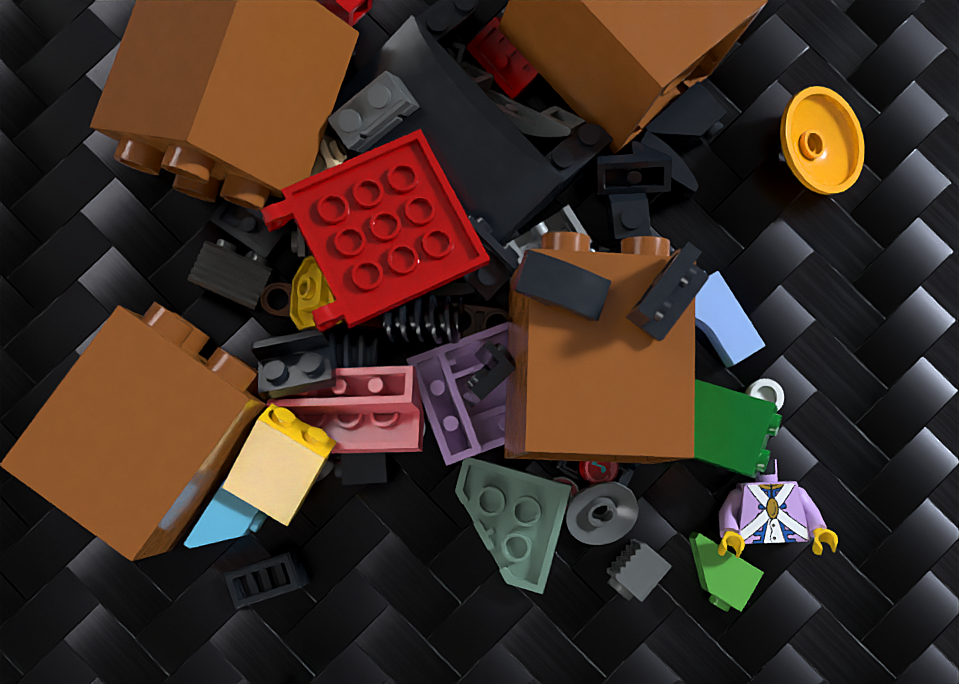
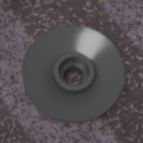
(602, 524)

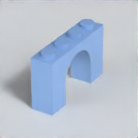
(725, 322)

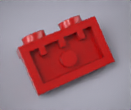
(502, 60)

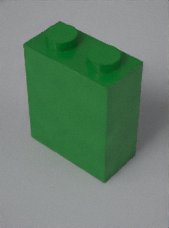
(733, 429)

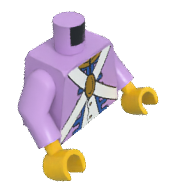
(771, 514)

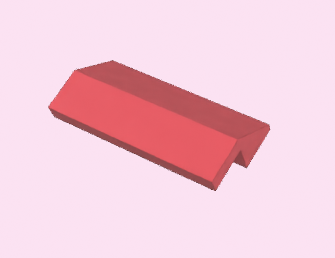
(365, 410)

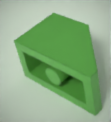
(724, 577)

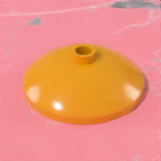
(822, 140)

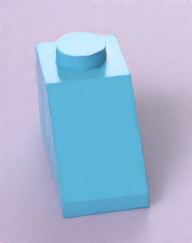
(225, 519)

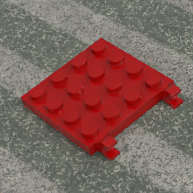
(380, 229)

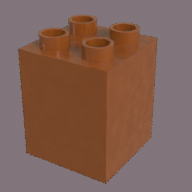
(625, 57)
(225, 93)
(603, 383)
(140, 431)

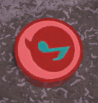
(598, 471)

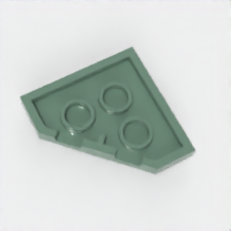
(515, 517)

